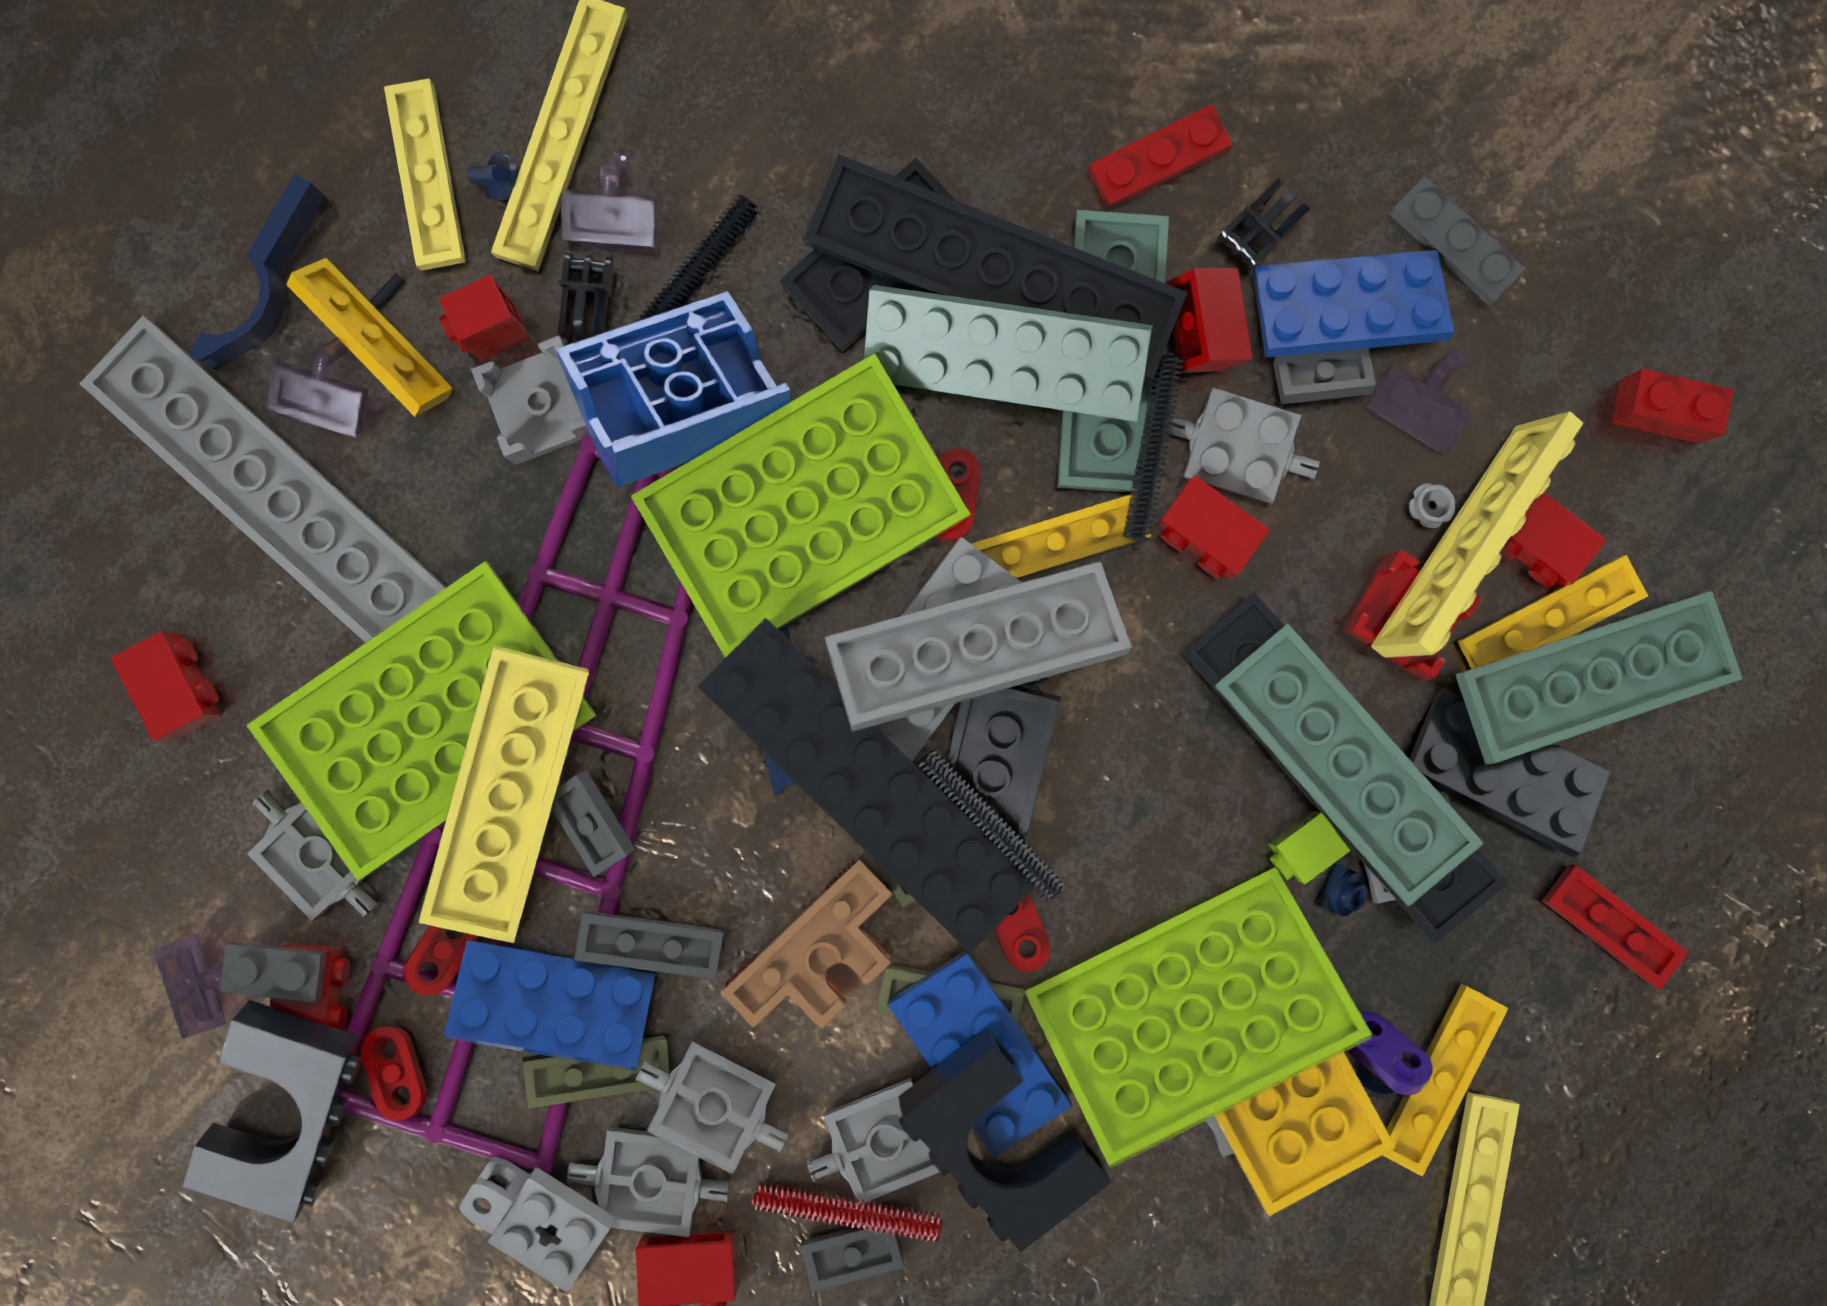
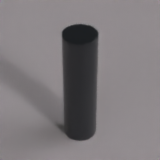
(386, 291)

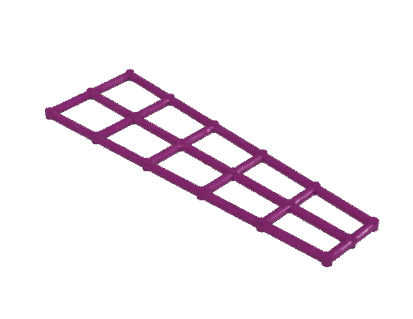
(610, 888)

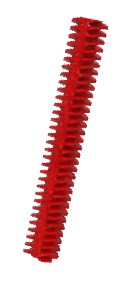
(847, 1213)

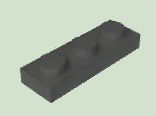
(1459, 241)
(648, 944)

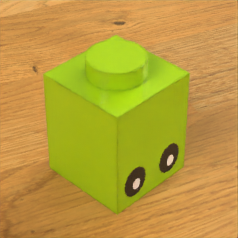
(1307, 848)

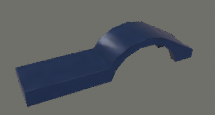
(269, 257)

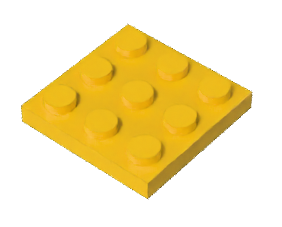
(1305, 1133)

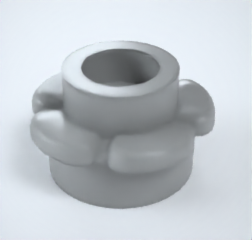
(1440, 496)

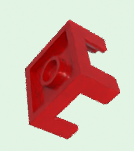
(1377, 605)

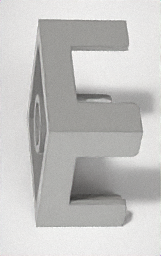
(532, 404)

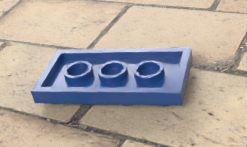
(1352, 303)
(550, 1005)
(952, 1009)

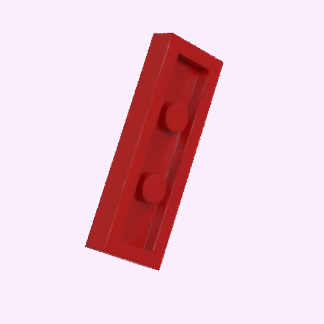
(1160, 156)
(1615, 926)

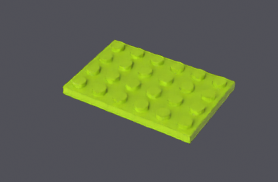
(801, 504)
(387, 727)
(1196, 1016)

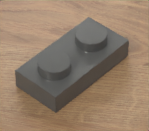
(1324, 375)
(590, 824)
(273, 972)
(850, 1257)

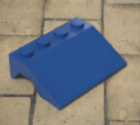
(670, 386)

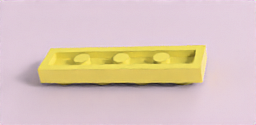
(424, 174)

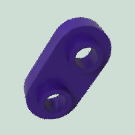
(1385, 1053)

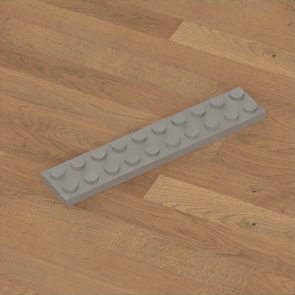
(259, 481)

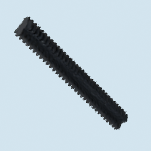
(702, 257)
(1150, 448)
(991, 825)

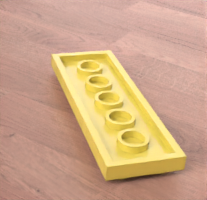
(1477, 536)
(503, 794)

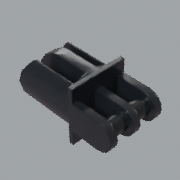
(1260, 226)
(585, 295)

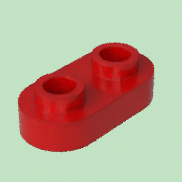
(966, 487)
(1021, 926)
(439, 951)
(389, 1074)

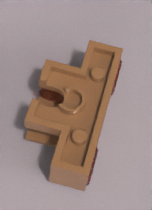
(819, 954)

